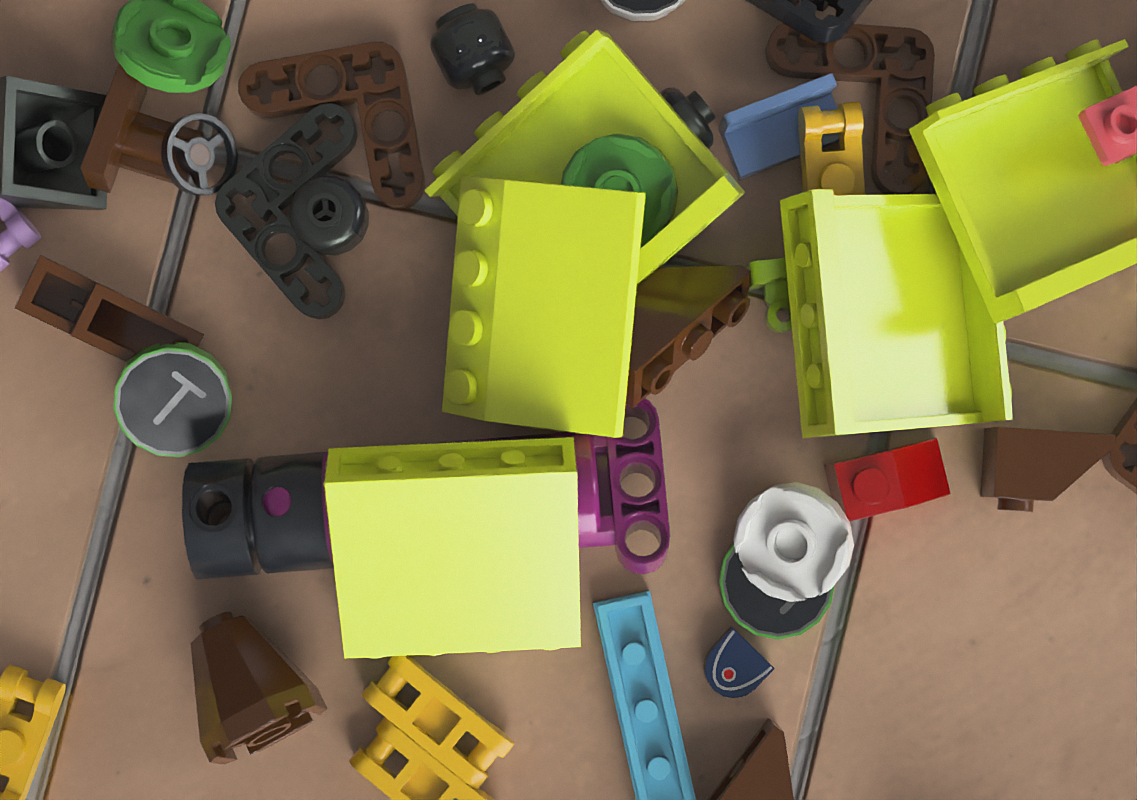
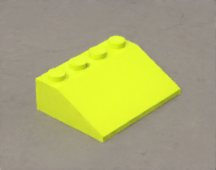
(543, 304)

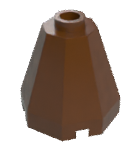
(246, 689)

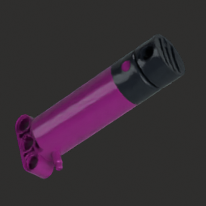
(283, 514)

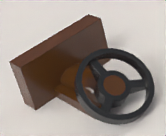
(152, 145)

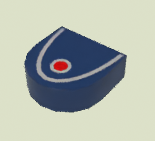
(734, 666)

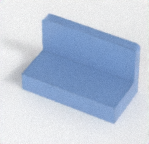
(768, 131)

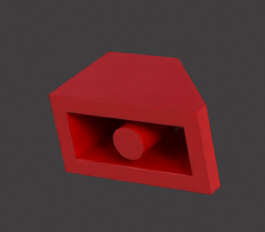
(888, 479)

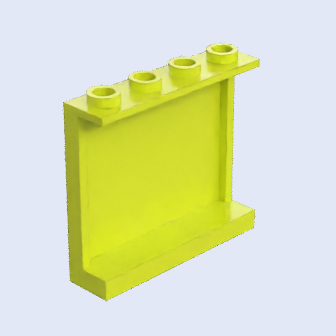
(583, 99)
(1027, 184)
(887, 317)
(455, 546)

